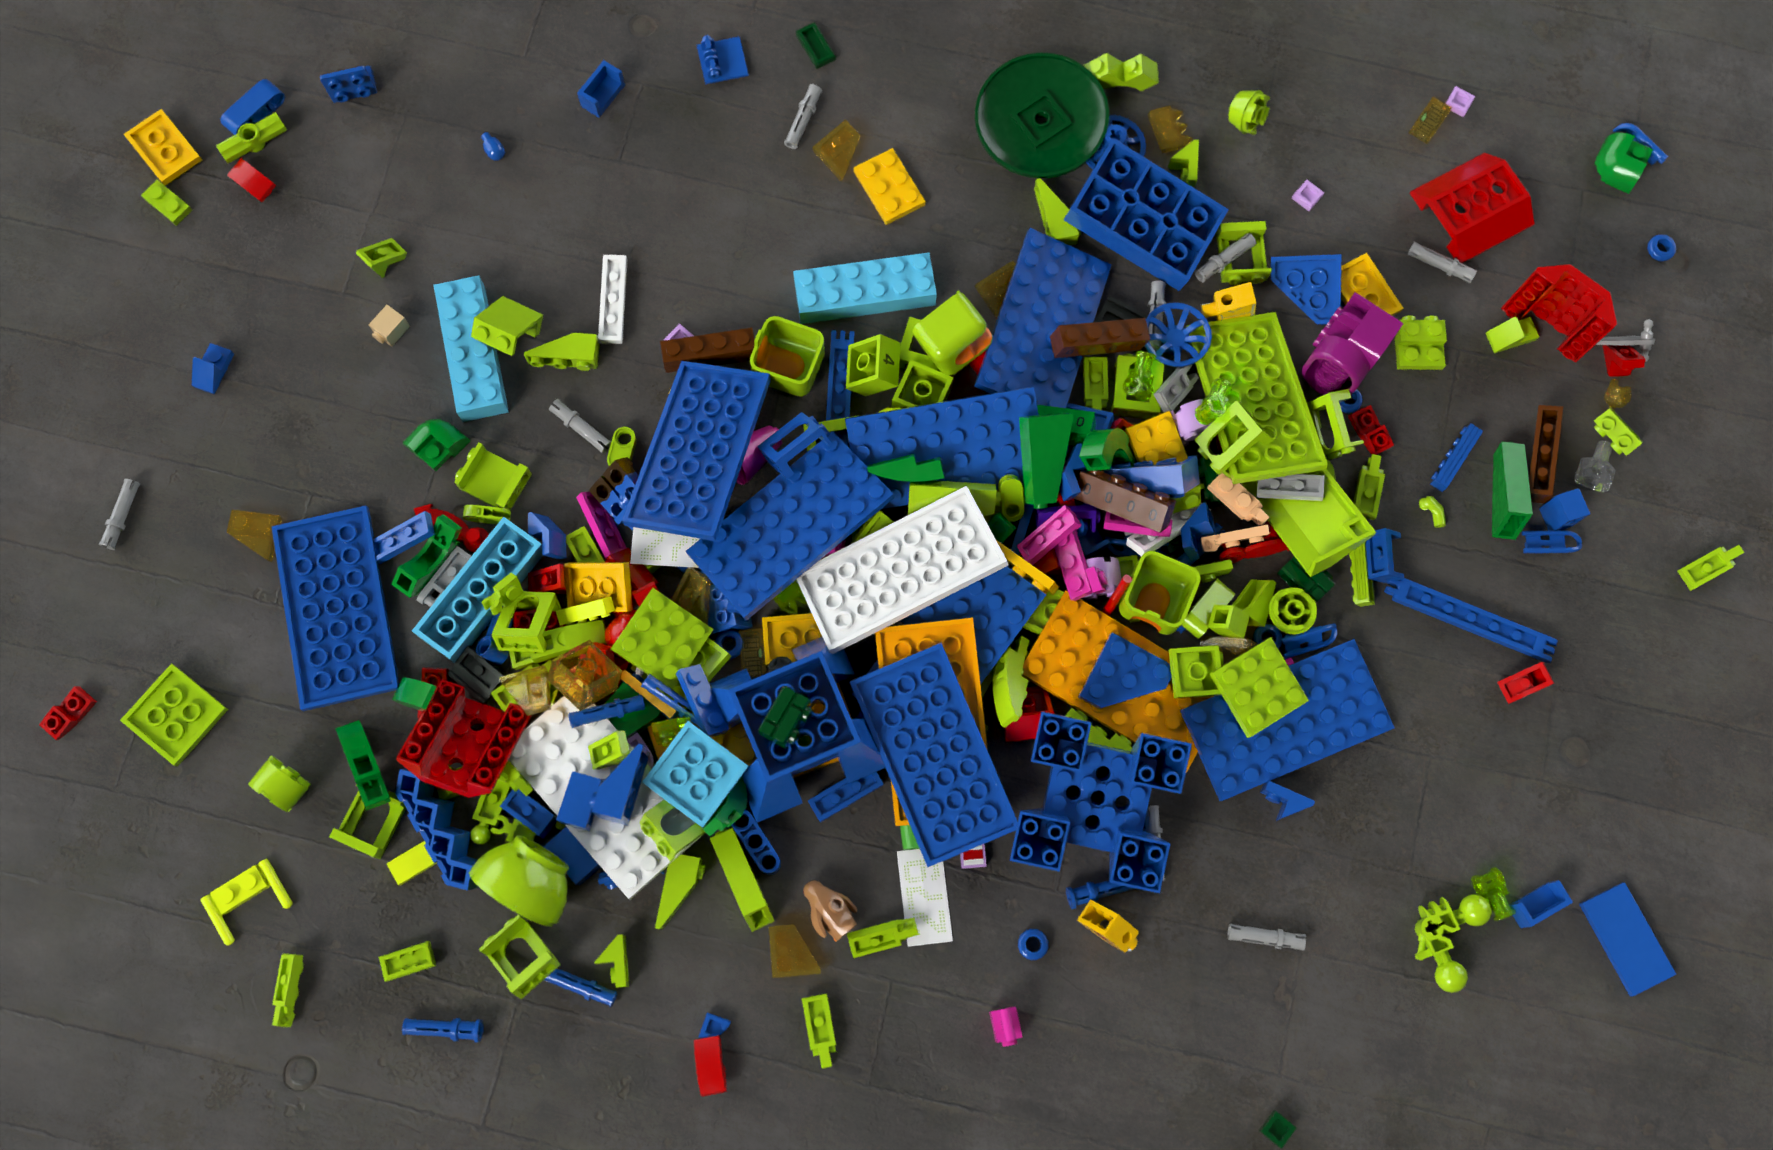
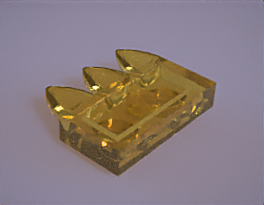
(1167, 129)

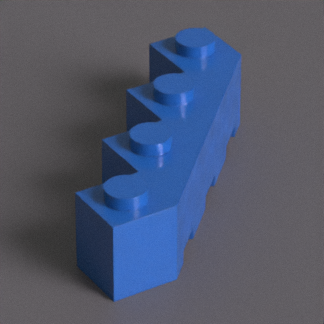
(432, 819)

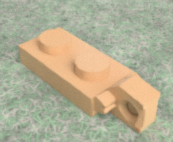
(1238, 499)
(1233, 538)

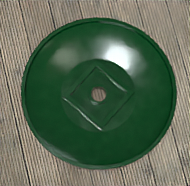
(1048, 88)

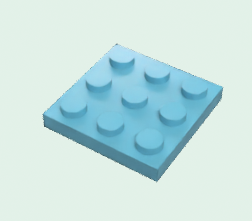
(695, 774)

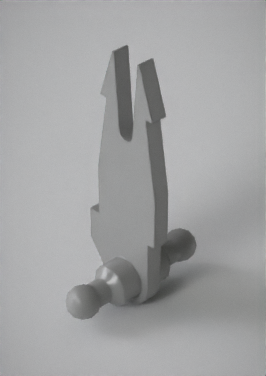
(1644, 341)

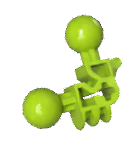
(1472, 910)

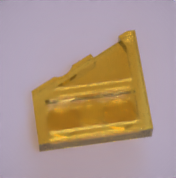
(838, 148)
(995, 286)
(254, 531)
(694, 594)
(1235, 645)
(529, 689)
(790, 953)

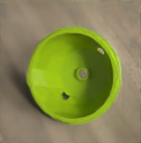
(524, 879)

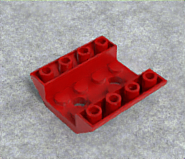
(1488, 215)
(1568, 303)
(446, 737)

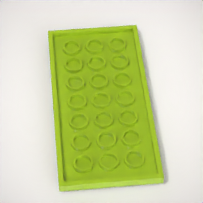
(1258, 366)

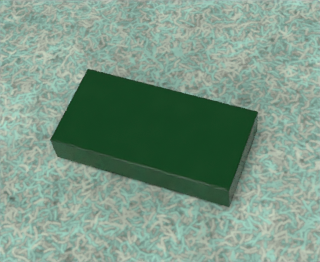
(815, 45)

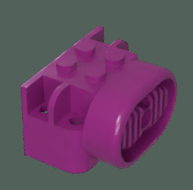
(1349, 346)

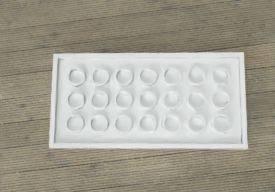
(900, 569)
(546, 759)

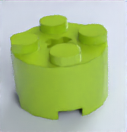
(279, 784)

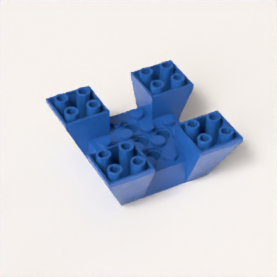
(832, 732)
(1134, 856)

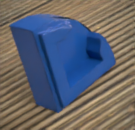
(713, 1026)

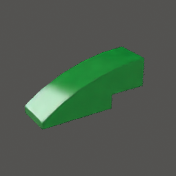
(908, 469)
(414, 693)

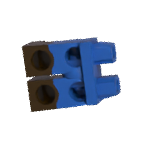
(616, 488)

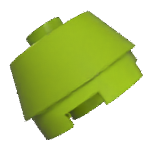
(1248, 111)
(1292, 610)

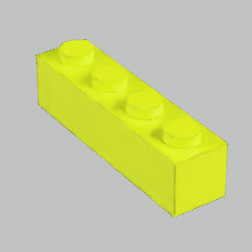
(586, 610)

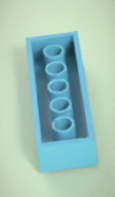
(865, 288)
(471, 363)
(458, 613)

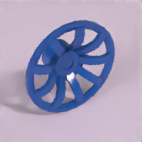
(1120, 134)
(1175, 337)

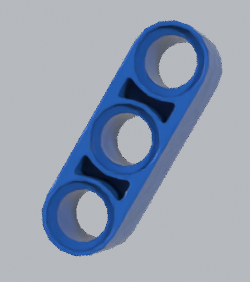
(253, 106)
(764, 850)

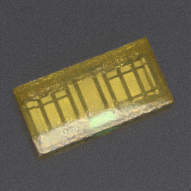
(1430, 120)
(752, 652)

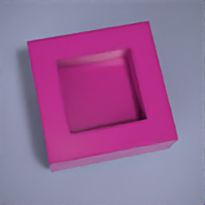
(1096, 579)

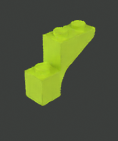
(1136, 72)
(1248, 609)

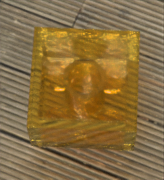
(584, 675)

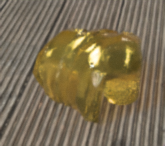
(1617, 396)

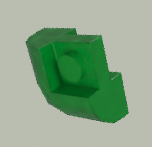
(1622, 161)
(436, 442)

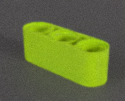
(1199, 615)

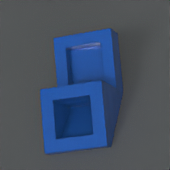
(1073, 465)
(1197, 526)
(552, 536)

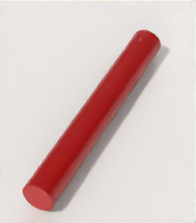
(1117, 595)

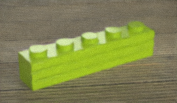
(1362, 586)

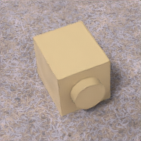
(388, 326)

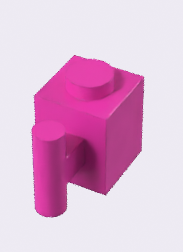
(1006, 1026)

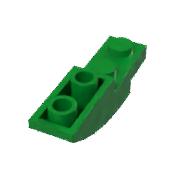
(363, 765)

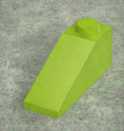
(1053, 213)
(679, 882)

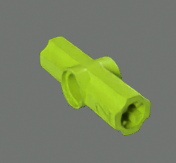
(261, 132)

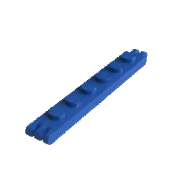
(838, 396)
(1472, 619)

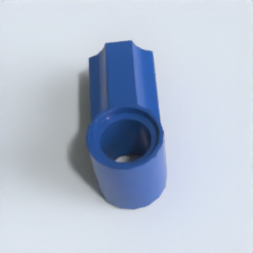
(487, 648)

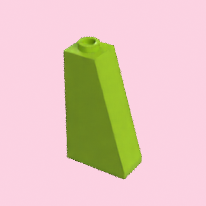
(926, 492)
(742, 879)

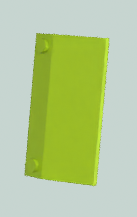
(1317, 530)

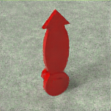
(471, 537)
(1253, 551)

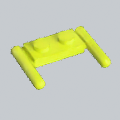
(240, 891)

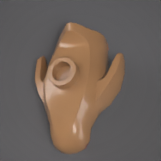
(829, 910)

